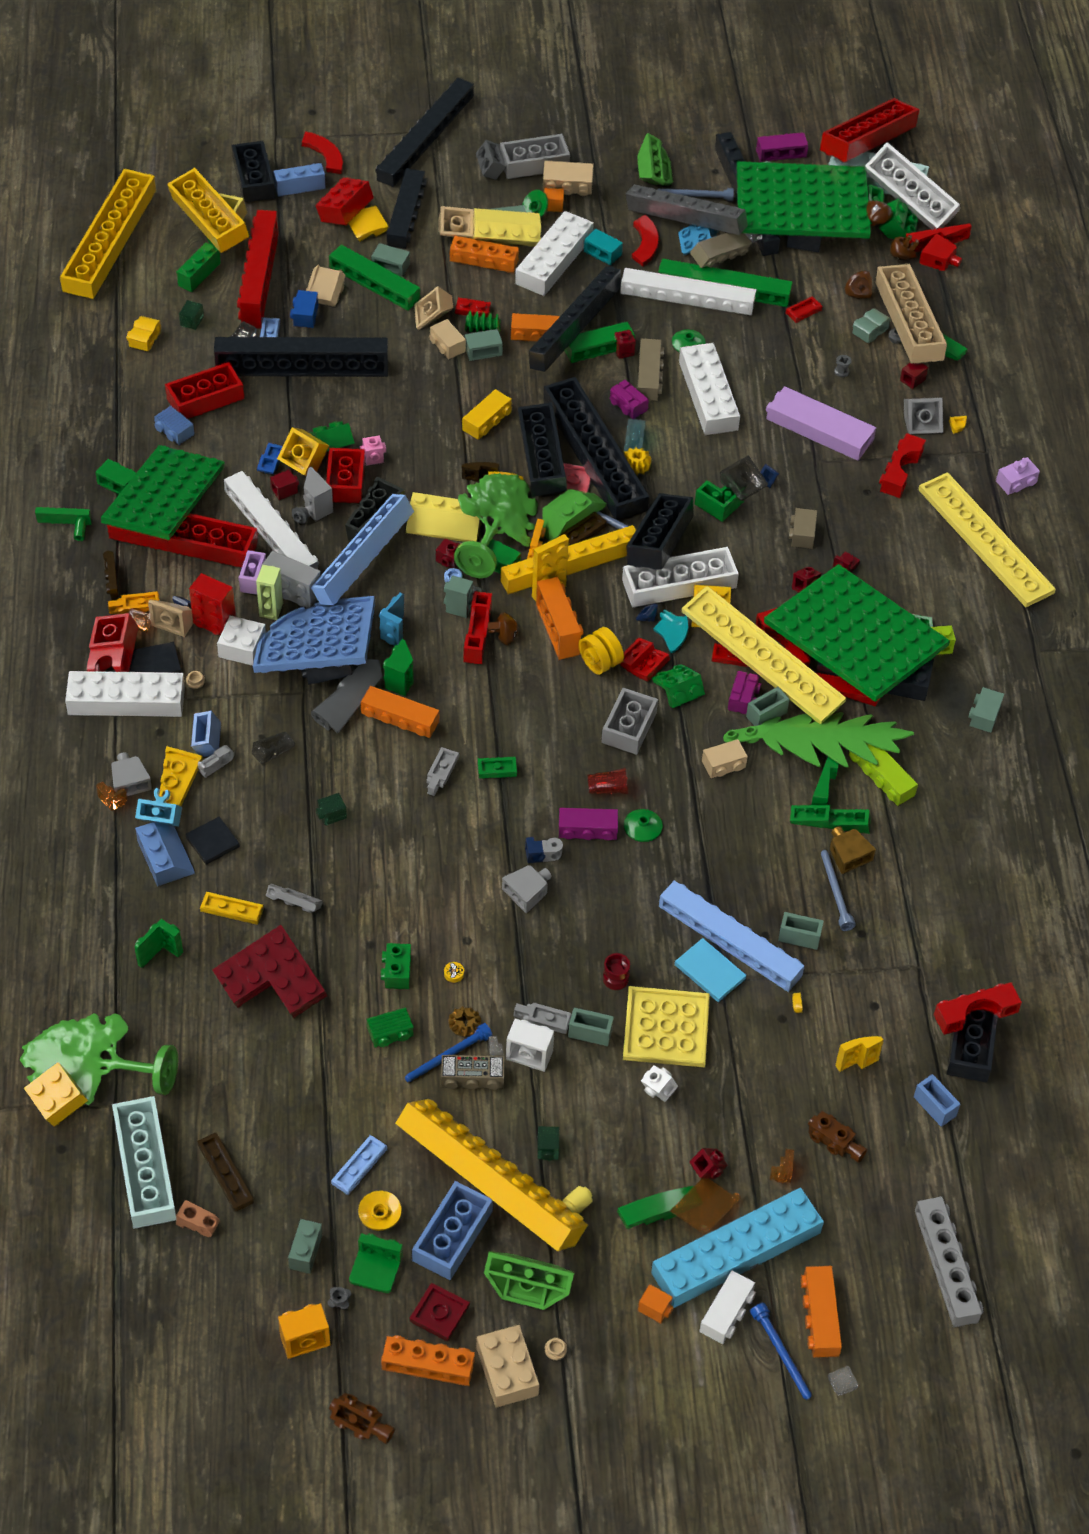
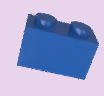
(305, 309)

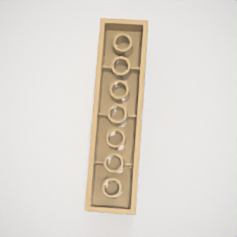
(911, 313)

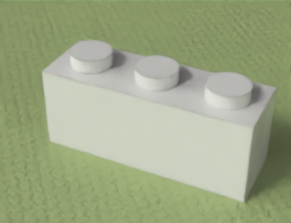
(728, 1307)

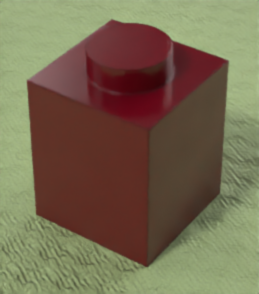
(913, 374)
(284, 484)

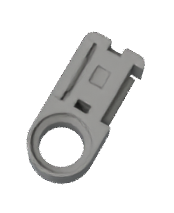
(215, 761)

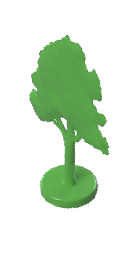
(507, 503)
(79, 1048)

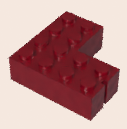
(271, 962)

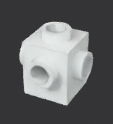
(659, 1083)

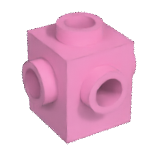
(373, 450)

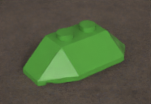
(654, 162)
(569, 510)
(527, 1280)

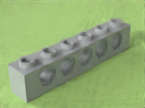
(960, 1312)

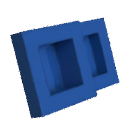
(268, 461)

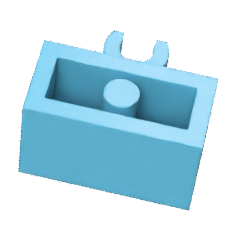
(159, 810)

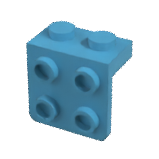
(692, 235)
(391, 620)

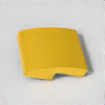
(368, 222)
(861, 1051)

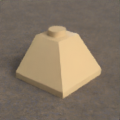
(456, 222)
(432, 307)
(170, 617)

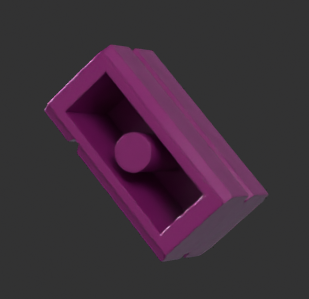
(628, 399)
(743, 691)

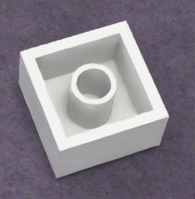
(240, 640)
(529, 1044)

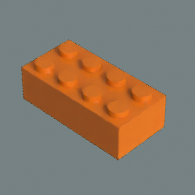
(558, 617)

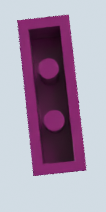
(782, 147)
(588, 823)

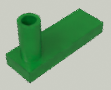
(79, 517)

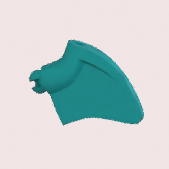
(672, 629)

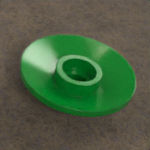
(536, 202)
(687, 338)
(643, 831)

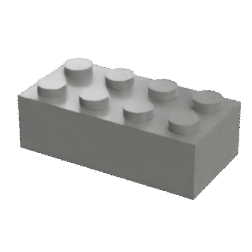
(528, 155)

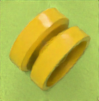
(601, 650)

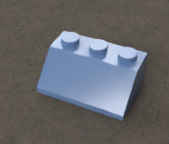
(299, 179)
(163, 852)

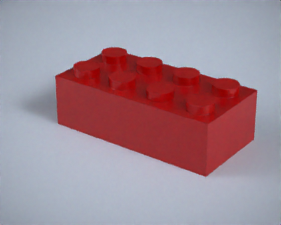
(205, 391)

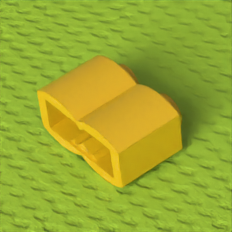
(144, 333)

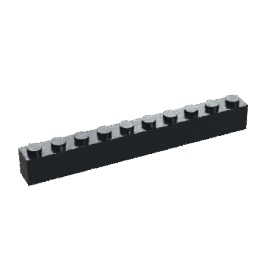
(425, 132)
(729, 155)
(575, 319)

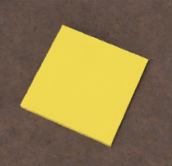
(666, 1026)

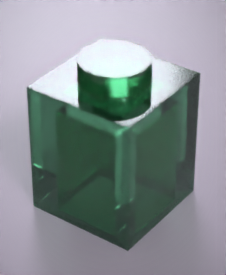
(191, 315)
(331, 809)
(548, 1143)

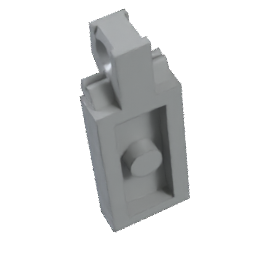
(441, 770)
(293, 898)
(544, 1016)

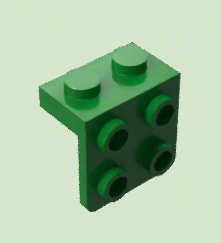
(680, 684)
(159, 936)
(376, 1263)

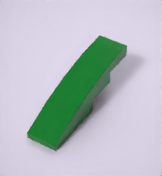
(651, 1208)

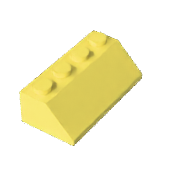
(507, 227)
(441, 519)

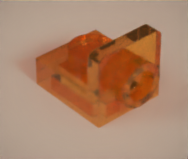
(142, 619)
(110, 797)
(784, 1171)

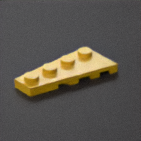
(178, 774)

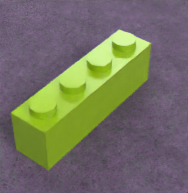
(888, 775)

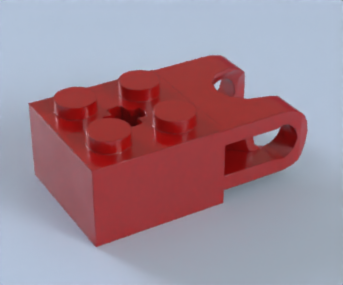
(112, 643)

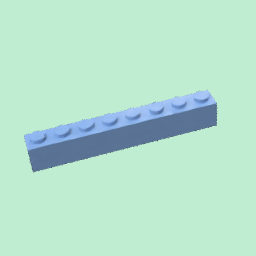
(362, 549)
(731, 936)

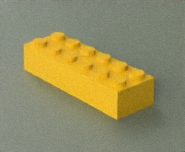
(208, 210)

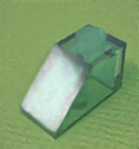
(635, 434)

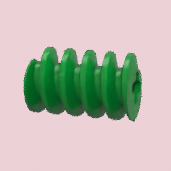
(483, 322)

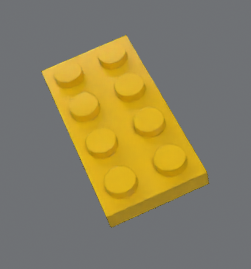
(550, 561)

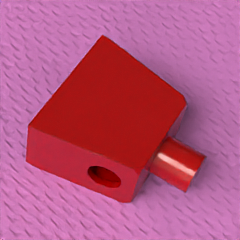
(940, 254)

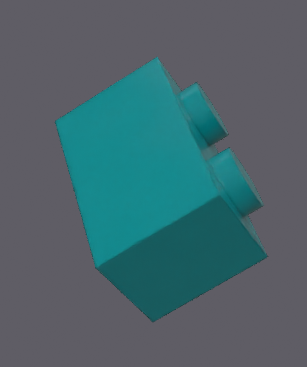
(603, 246)

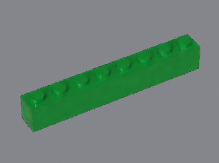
(768, 289)

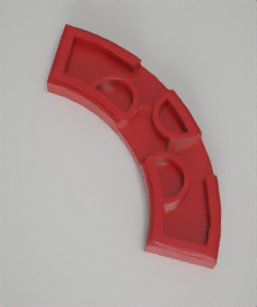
(330, 152)
(649, 240)

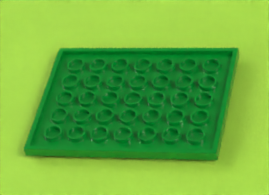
(803, 199)
(856, 632)

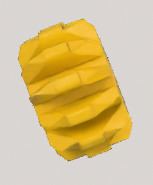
(638, 460)

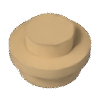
(195, 680)
(555, 1349)

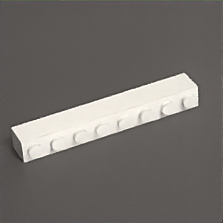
(688, 291)
(267, 520)

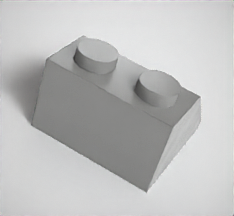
(923, 415)
(317, 495)

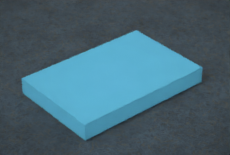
(710, 970)

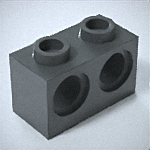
(490, 159)

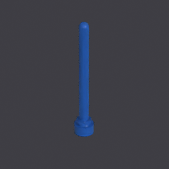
(482, 1033)
(760, 1313)

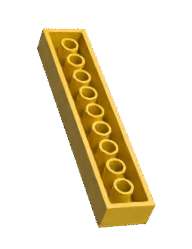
(108, 234)
(492, 1174)

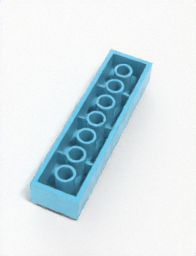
(737, 1247)

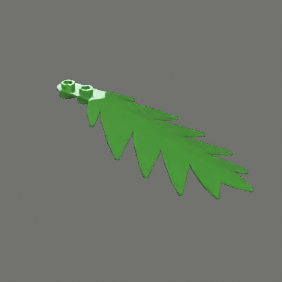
(799, 734)

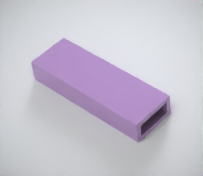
(820, 423)

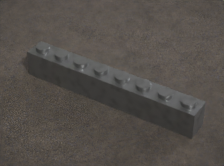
(686, 209)

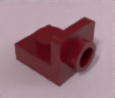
(625, 344)
(847, 561)

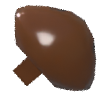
(878, 212)
(902, 248)
(859, 285)
(505, 626)

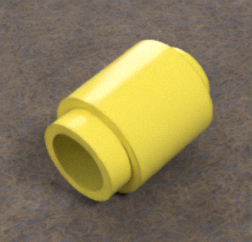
(578, 1199)

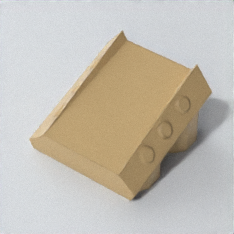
(327, 283)

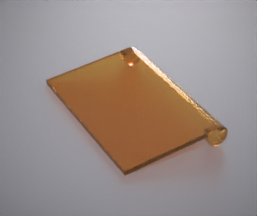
(705, 1205)

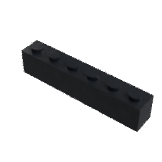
(406, 208)

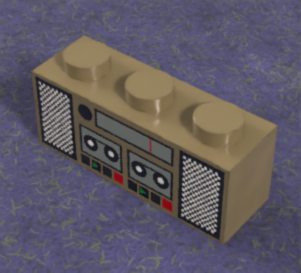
(472, 1072)

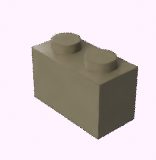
(803, 528)

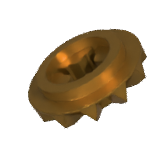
(459, 1027)

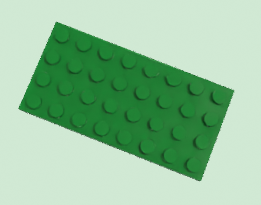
(163, 492)

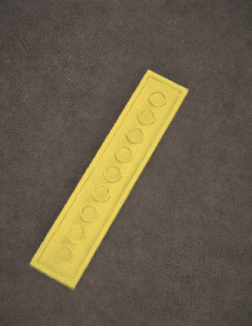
(987, 539)
(763, 655)

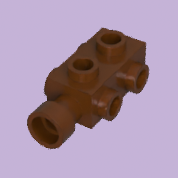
(835, 1136)
(360, 1418)

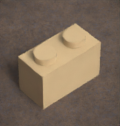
(447, 339)
(724, 758)

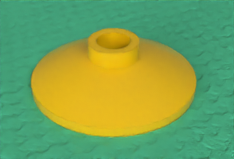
(379, 1202)

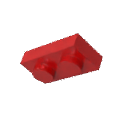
(464, 305)

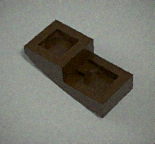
(475, 470)

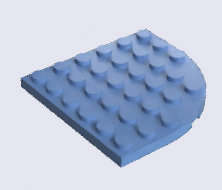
(318, 637)

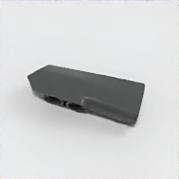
(345, 701)

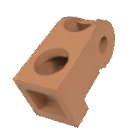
(197, 1219)

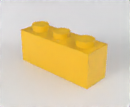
(486, 414)

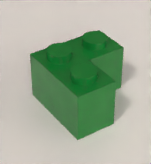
(717, 501)

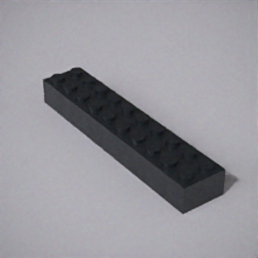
(304, 356)
(596, 449)

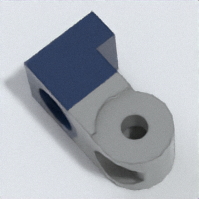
(543, 850)

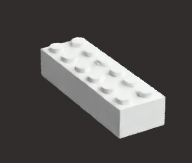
(912, 187)
(553, 253)
(709, 389)
(679, 576)
(125, 693)

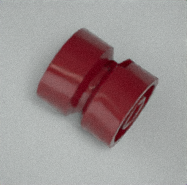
(616, 971)

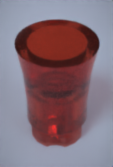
(608, 782)

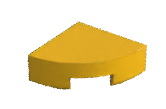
(958, 423)

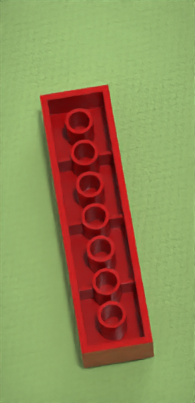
(869, 130)
(258, 268)
(199, 538)

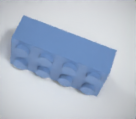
(452, 1230)

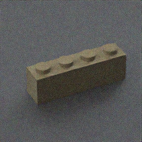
(720, 248)
(649, 368)

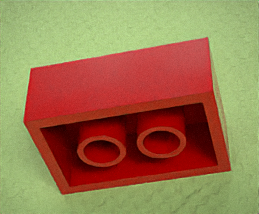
(344, 201)
(346, 474)
(211, 603)

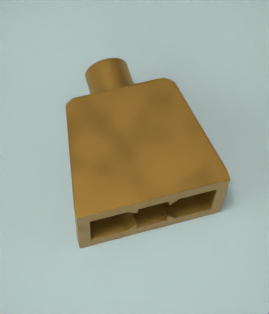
(850, 849)

